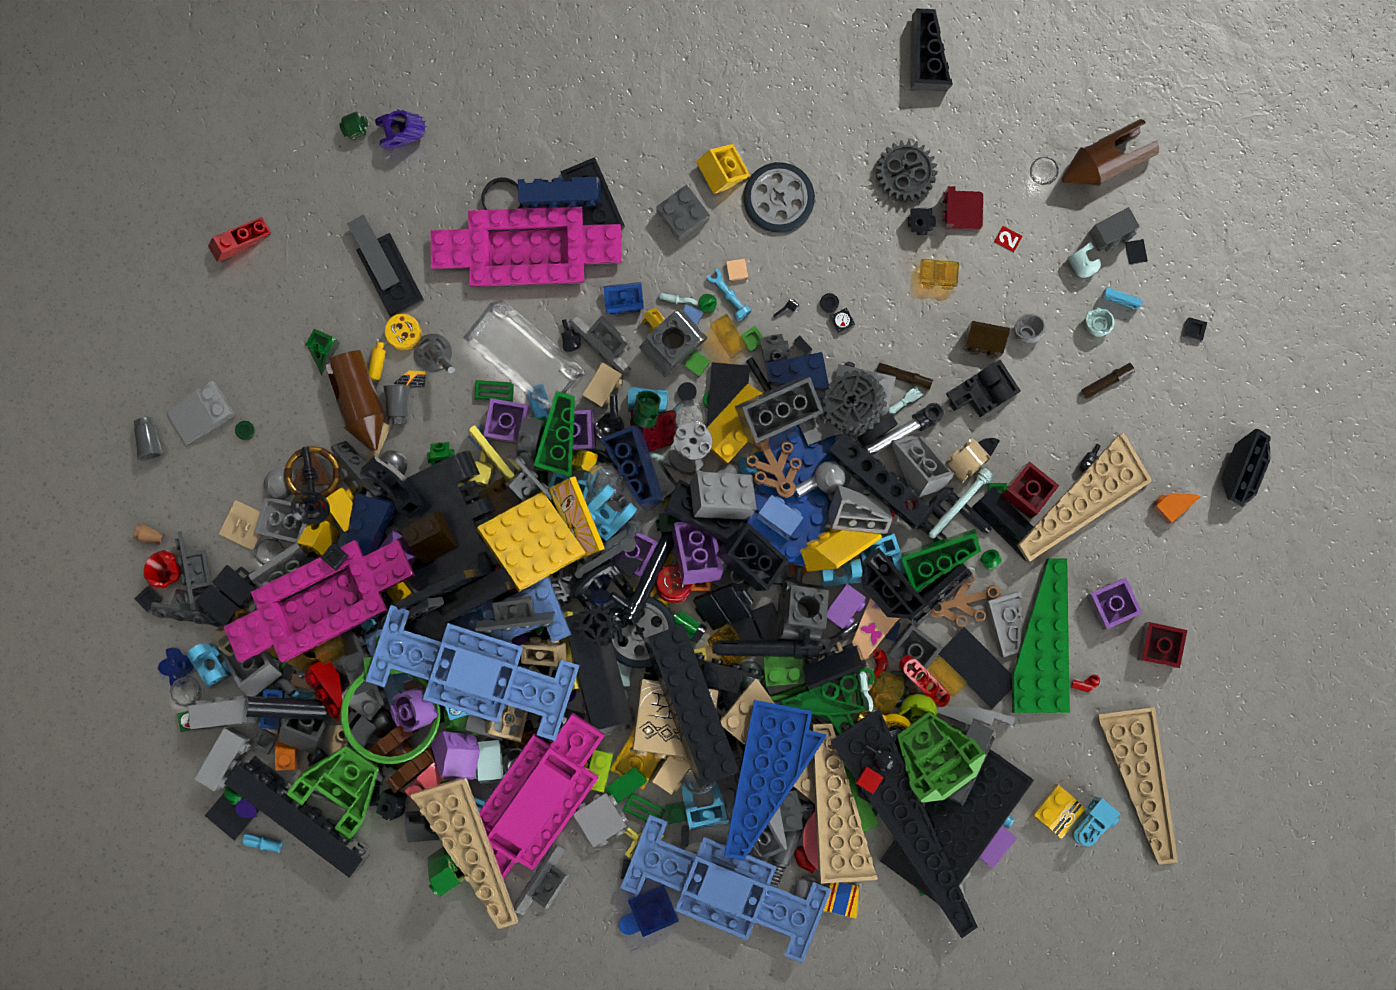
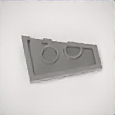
(279, 566)
(1005, 621)

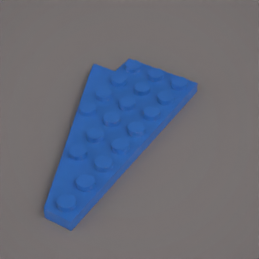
(772, 762)

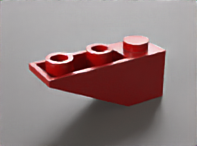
(238, 239)
(326, 684)

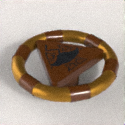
(320, 474)

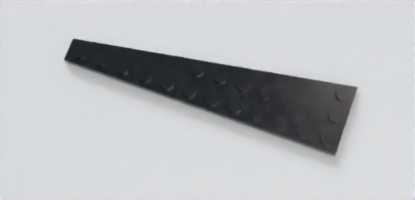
(904, 815)

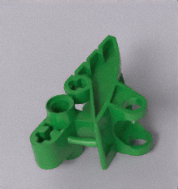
(827, 707)

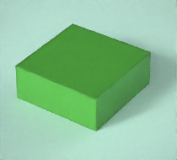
(752, 338)
(697, 363)

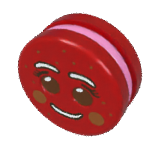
(670, 585)

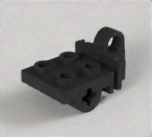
(985, 389)

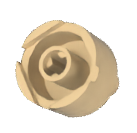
(968, 460)

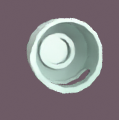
(1082, 264)

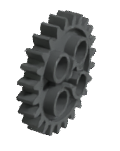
(914, 185)

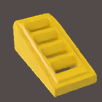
(583, 460)

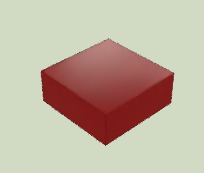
(869, 780)

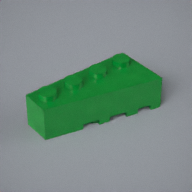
(558, 436)
(938, 558)
(443, 872)

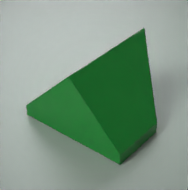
(321, 348)

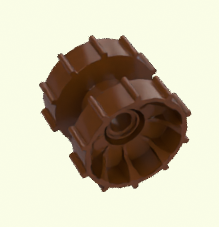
(397, 744)

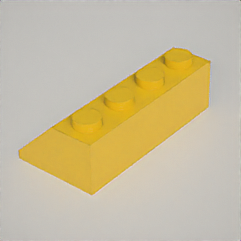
(727, 429)
(836, 548)

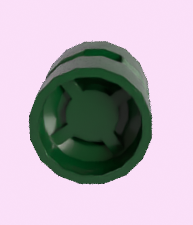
(646, 409)

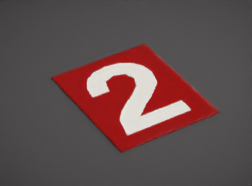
(1008, 238)

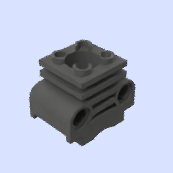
(668, 359)
(790, 622)

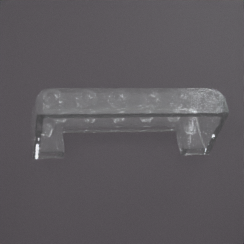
(523, 354)

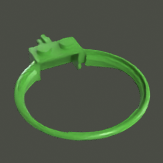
(353, 742)

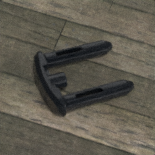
(938, 511)
(593, 577)

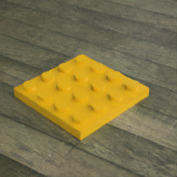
(531, 541)

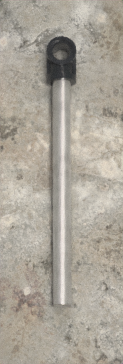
(920, 420)

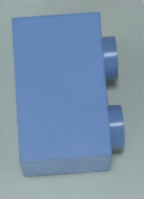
(780, 516)

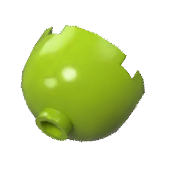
(917, 706)

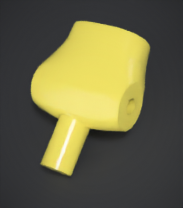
(485, 469)

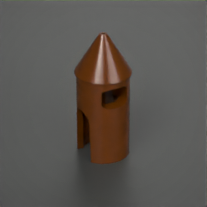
(1102, 159)
(356, 397)

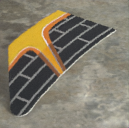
(412, 379)

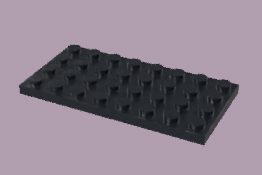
(968, 828)

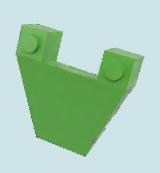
(343, 778)

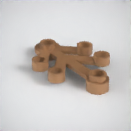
(775, 468)
(961, 601)

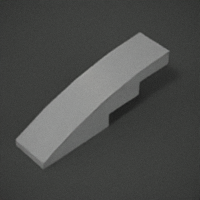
(967, 714)

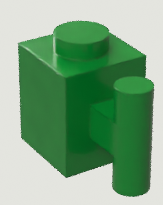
(690, 624)

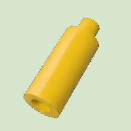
(376, 361)

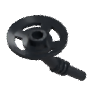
(603, 456)
(313, 497)

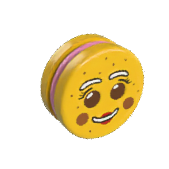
(402, 331)

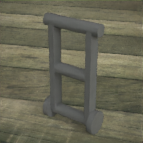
(626, 543)

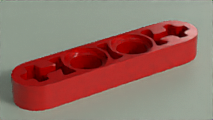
(923, 682)

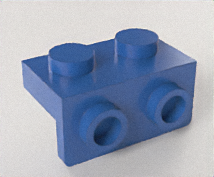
(623, 298)

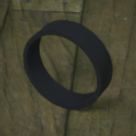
(492, 182)
(879, 429)

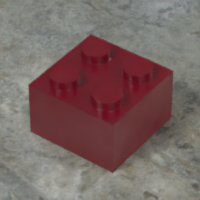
(1030, 490)
(1162, 645)

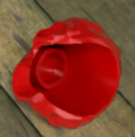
(161, 569)

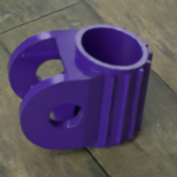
(410, 127)

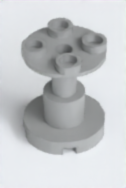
(690, 448)

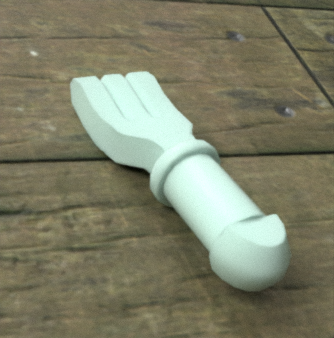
(675, 299)
(910, 397)
(867, 700)

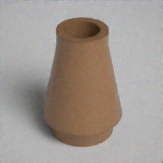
(147, 534)

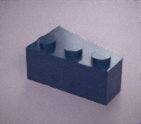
(789, 369)

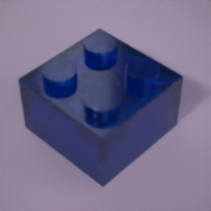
(653, 910)

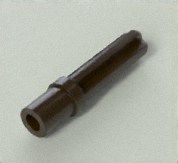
(1116, 376)
(909, 377)

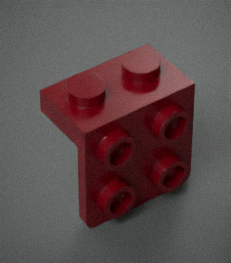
(962, 209)
(661, 433)

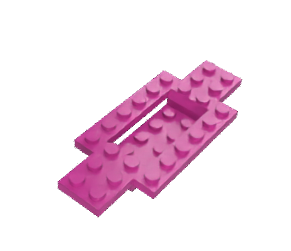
(526, 255)
(322, 609)
(545, 798)

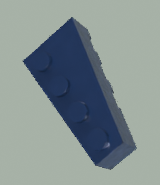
(559, 192)
(634, 463)
(370, 521)

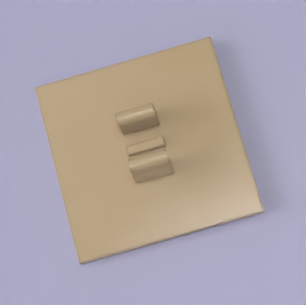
(241, 524)

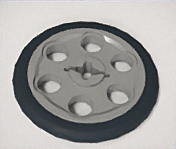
(768, 220)
(626, 654)

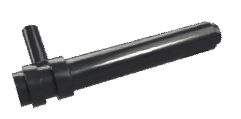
(637, 603)
(796, 648)

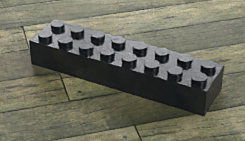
(691, 705)
(299, 820)

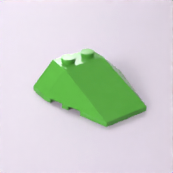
(938, 758)

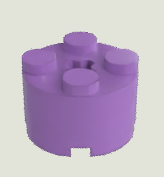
(412, 710)

